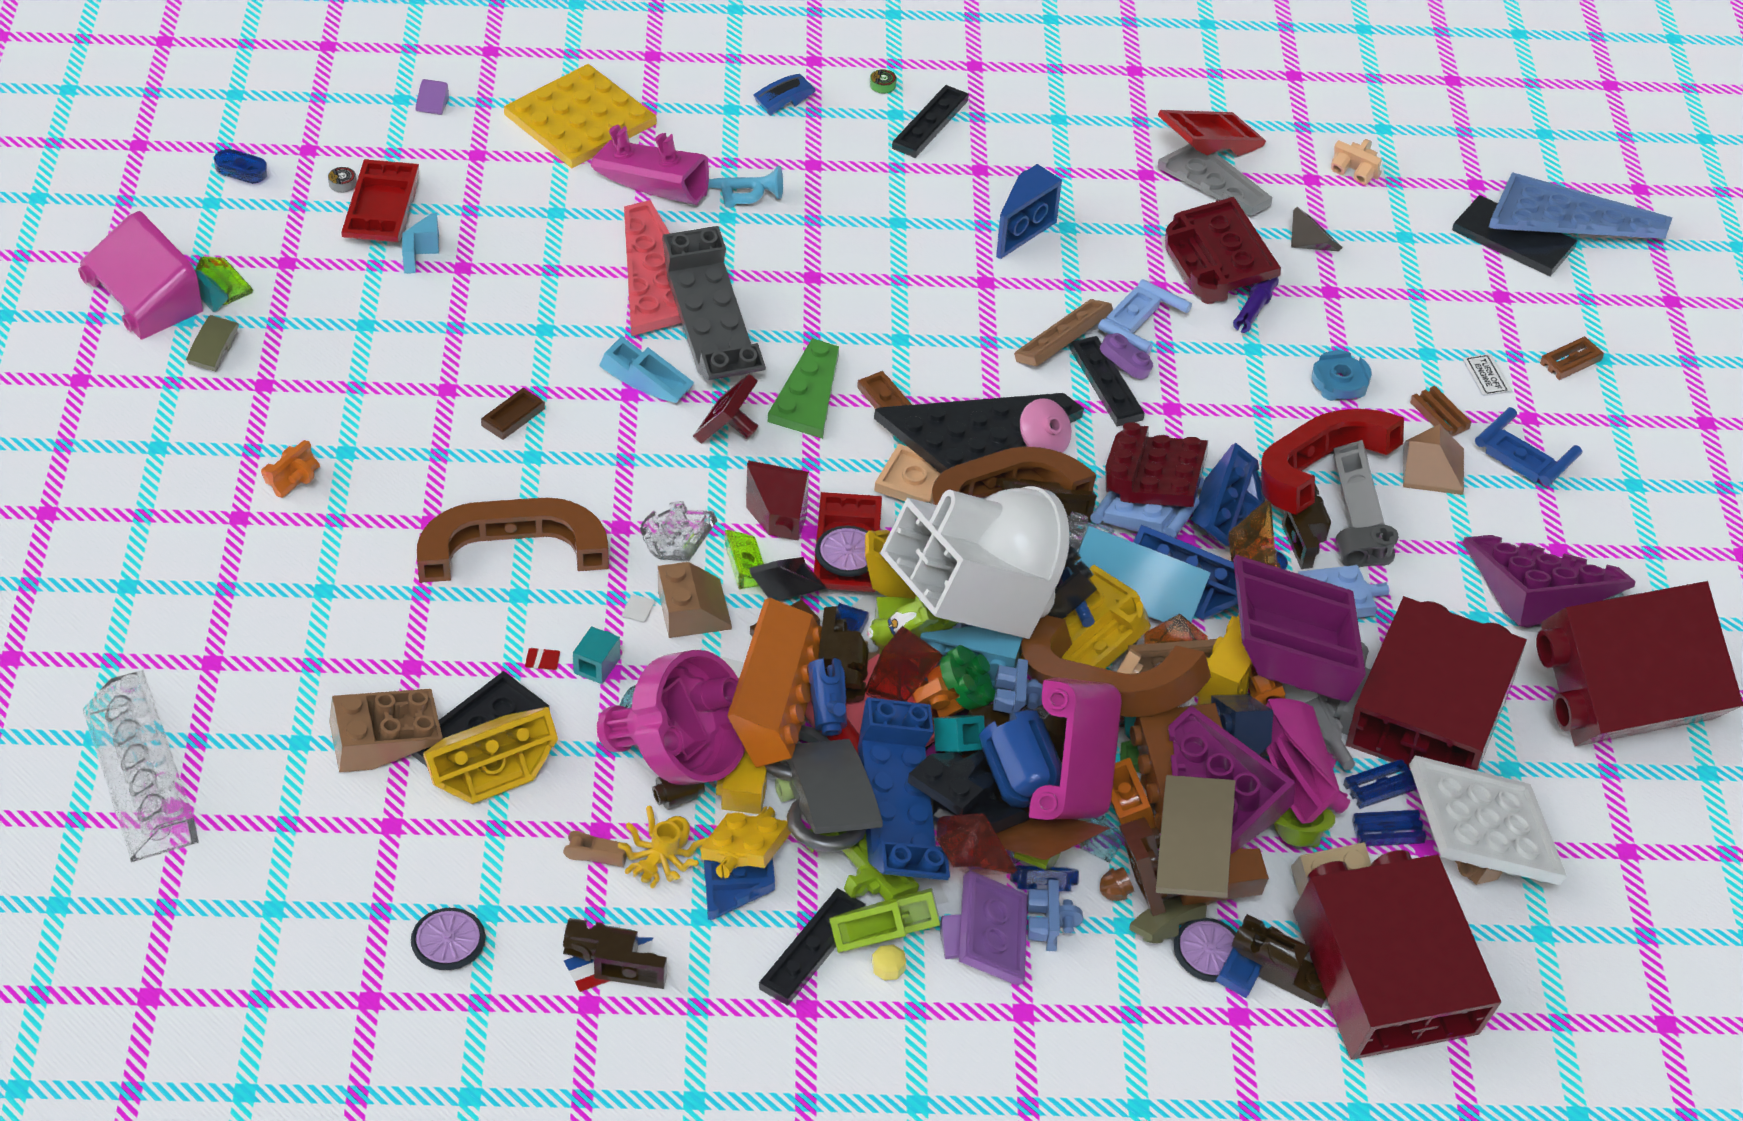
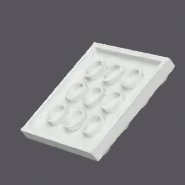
(1487, 820)

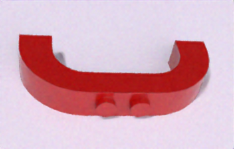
(1283, 461)

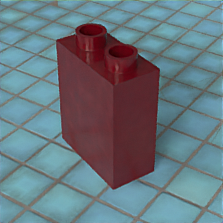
(1638, 663)
(1435, 687)
(1395, 954)

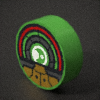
(883, 81)

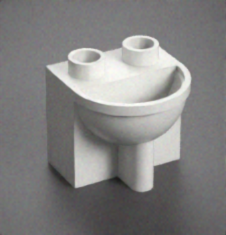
(983, 558)

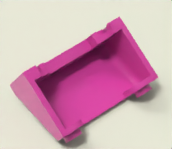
(144, 276)
(1088, 751)

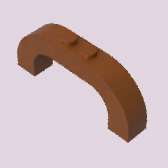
(1029, 463)
(506, 521)
(1142, 694)

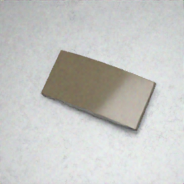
(1196, 836)

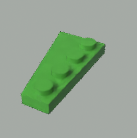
(807, 393)

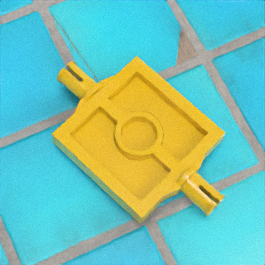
(745, 841)

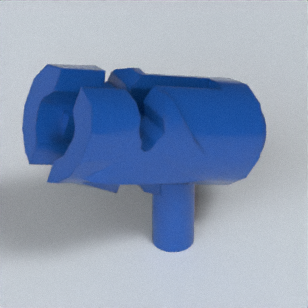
(828, 696)

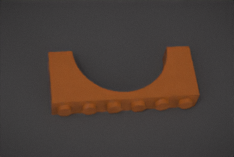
(1151, 736)

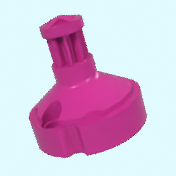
(679, 719)

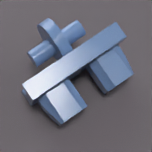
(1021, 692)
(1057, 916)

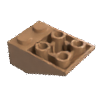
(382, 727)

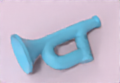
(772, 182)

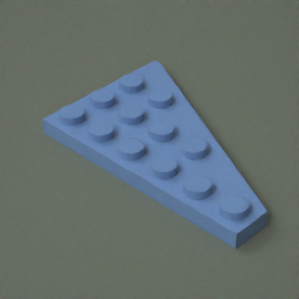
(1548, 207)

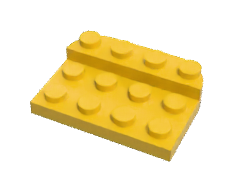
(1118, 622)

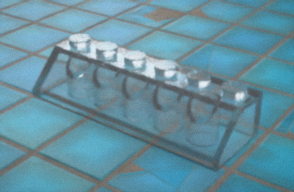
(139, 768)

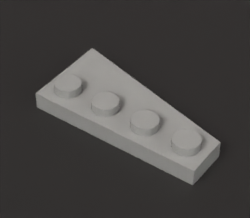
(1215, 178)

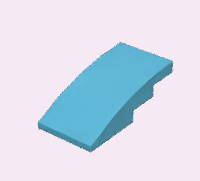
(1161, 581)

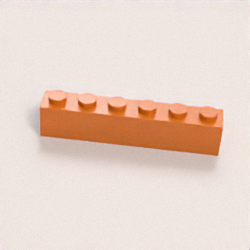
(775, 682)

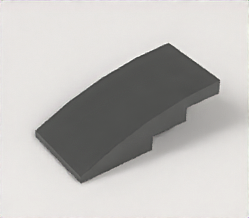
(833, 787)

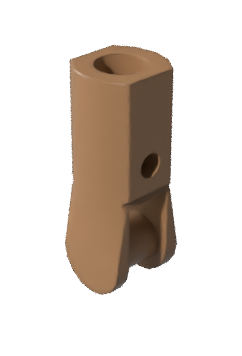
(595, 849)

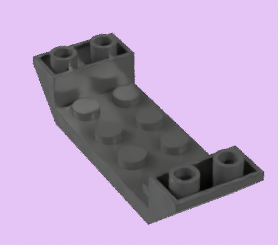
(709, 304)

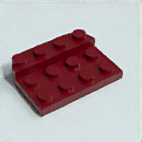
(1218, 250)
(1155, 468)

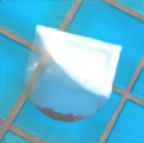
(676, 531)

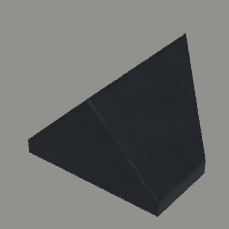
(786, 578)

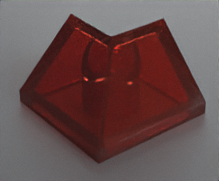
(902, 667)
(973, 845)

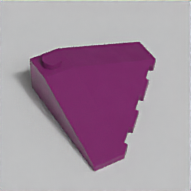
(1541, 584)
(1211, 752)

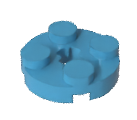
(1332, 386)

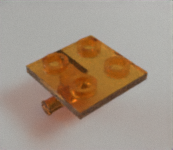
(1255, 537)

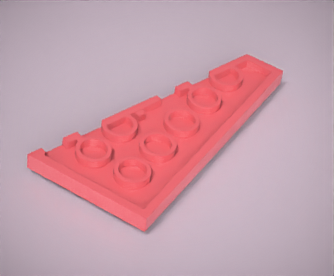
(649, 290)

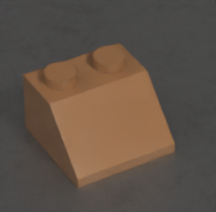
(691, 600)

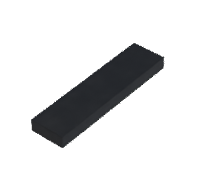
(930, 121)
(1107, 381)
(807, 950)

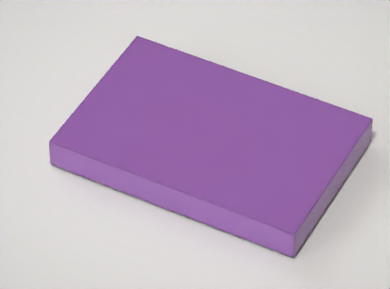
(993, 928)

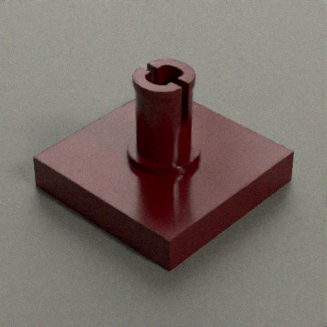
(727, 411)

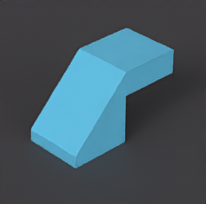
(420, 239)

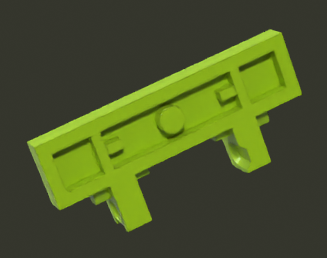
(869, 878)

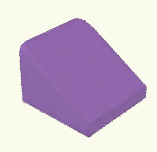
(432, 96)
(950, 935)

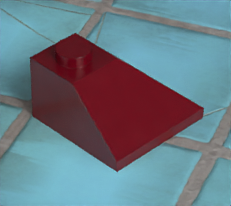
(777, 498)

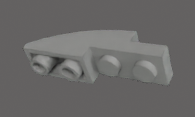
(1358, 485)

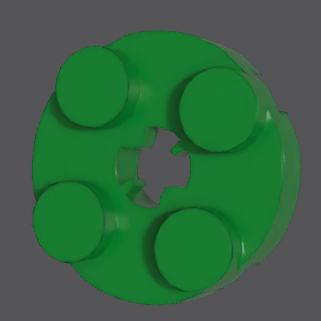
(968, 677)

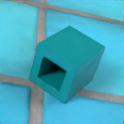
(596, 655)
(958, 733)

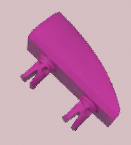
(654, 170)
(1302, 755)

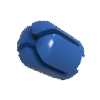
(1021, 757)

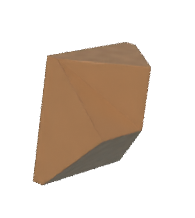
(1434, 462)

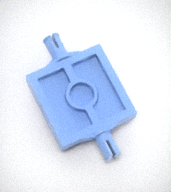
(1352, 579)

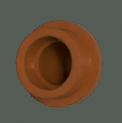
(1116, 885)

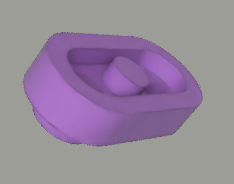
(1126, 356)

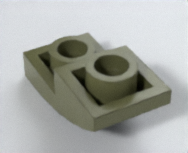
(211, 342)
(1166, 925)

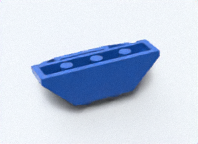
(1229, 494)
(1220, 589)

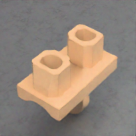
(1359, 158)

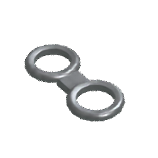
(794, 815)

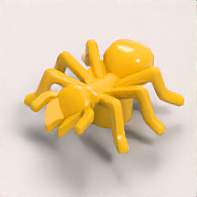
(667, 841)

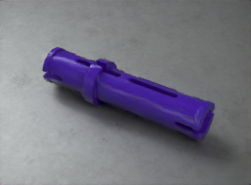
(1259, 296)

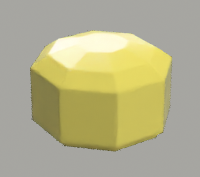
(888, 962)

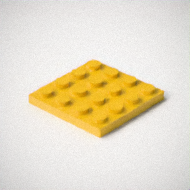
(576, 114)

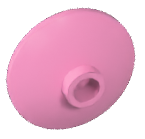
(1036, 426)

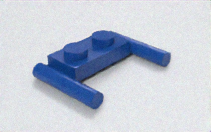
(1521, 455)

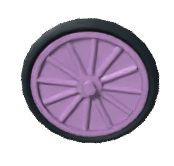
(843, 551)
(448, 938)
(1203, 947)

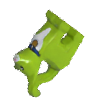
(913, 616)

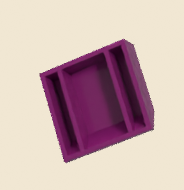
(1299, 629)

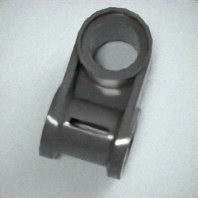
(1365, 547)

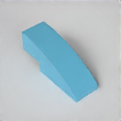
(645, 371)

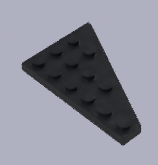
(964, 430)

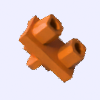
(294, 467)
(1264, 689)

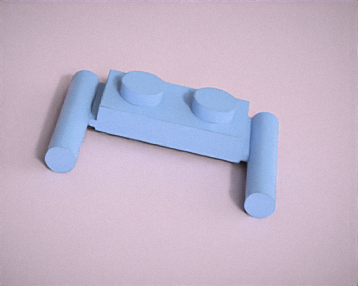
(1137, 309)
(1132, 515)

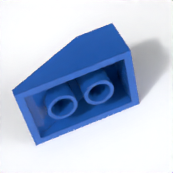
(1029, 209)

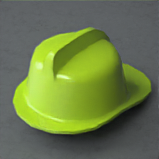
(1306, 834)

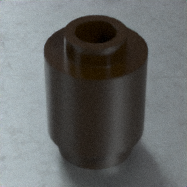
(674, 795)

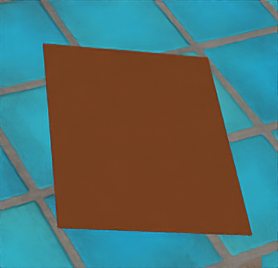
(1047, 837)

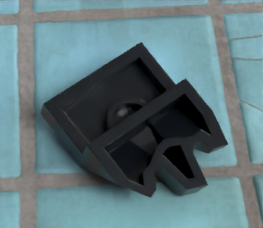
(955, 780)

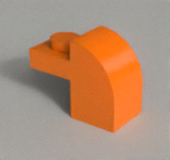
(938, 696)

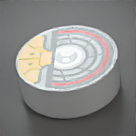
(342, 179)

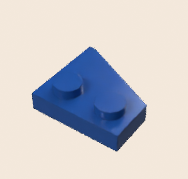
(738, 889)

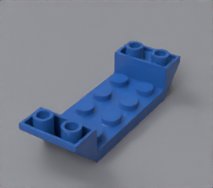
(890, 748)

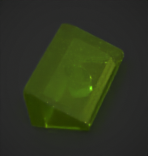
(225, 276)
(743, 554)

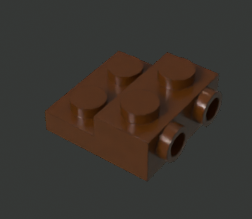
(1143, 853)

